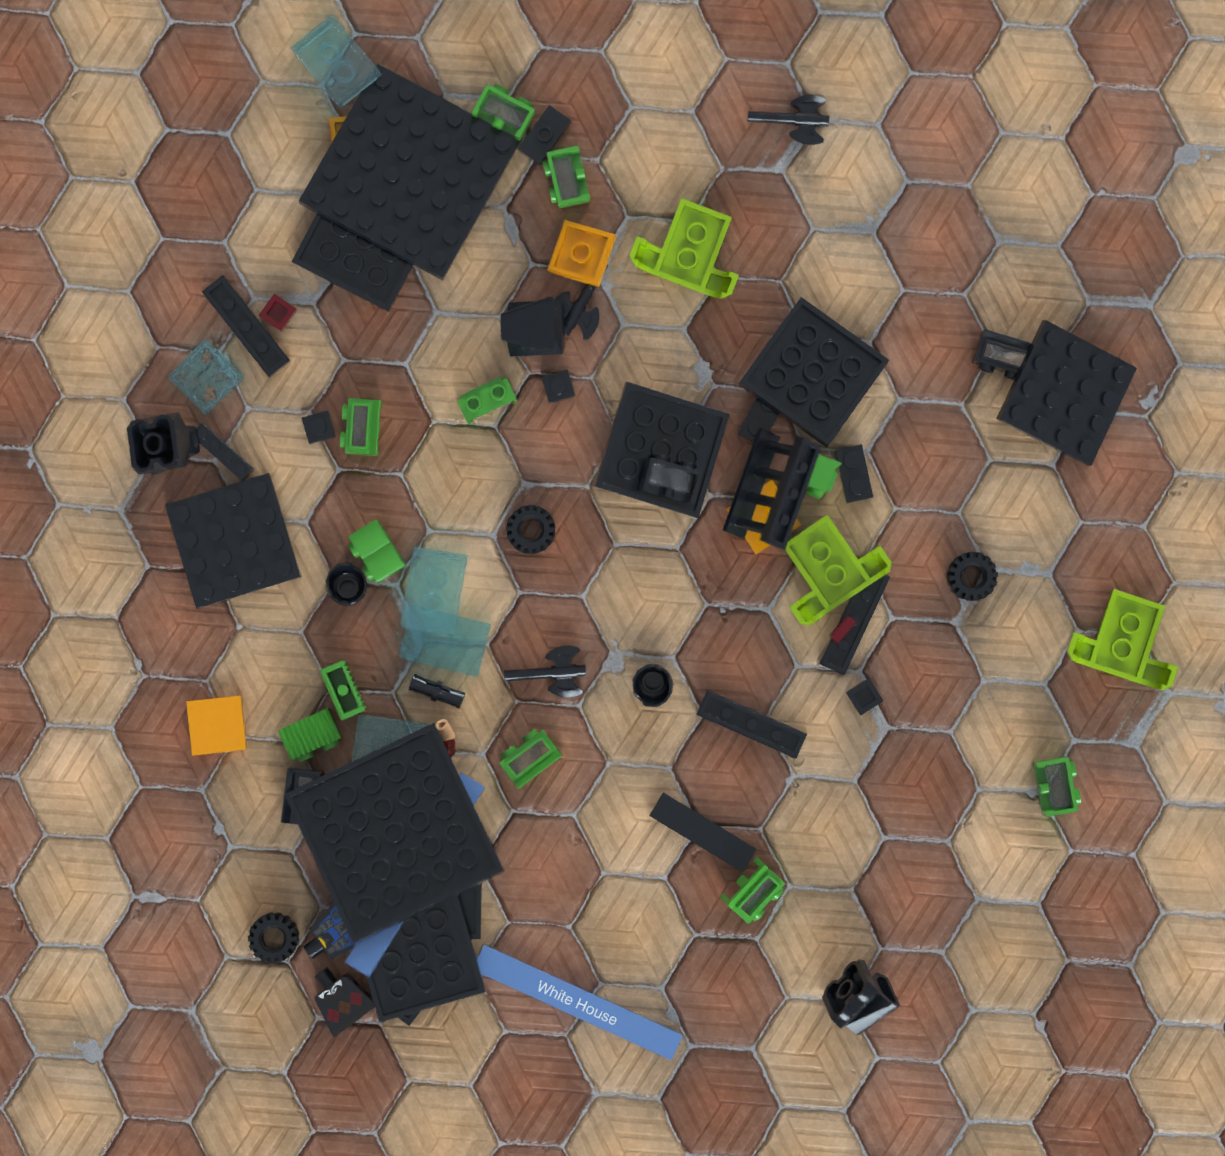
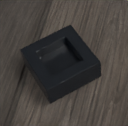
(558, 386)
(318, 427)
(864, 696)

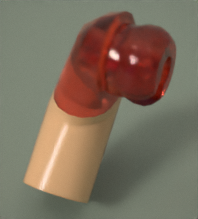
(447, 736)

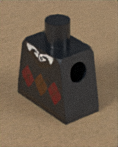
(341, 1000)

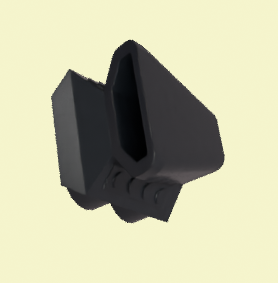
(534, 327)
(161, 443)
(859, 998)

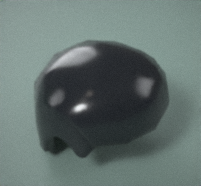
(346, 584)
(652, 685)

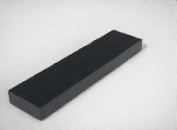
(246, 326)
(860, 609)
(751, 724)
(702, 832)

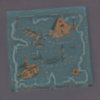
(205, 377)

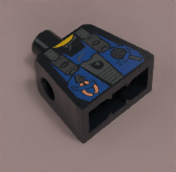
(329, 935)

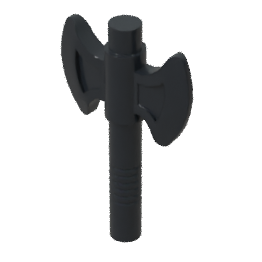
(805, 119)
(576, 314)
(563, 672)

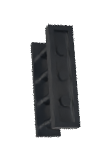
(789, 495)

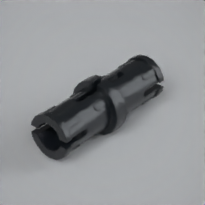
(436, 691)

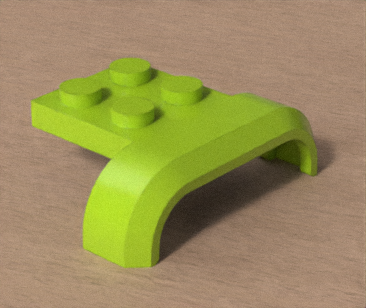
(689, 251)
(831, 569)
(1125, 642)

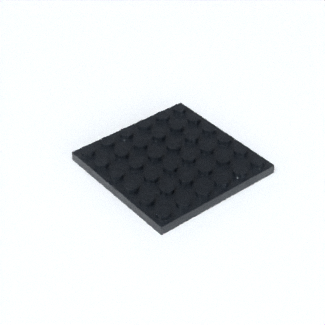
(409, 172)
(394, 833)

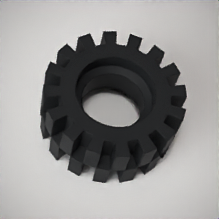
(530, 546)
(960, 588)
(273, 954)

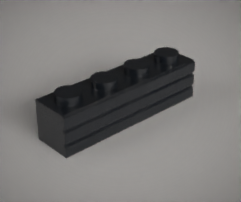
(223, 452)

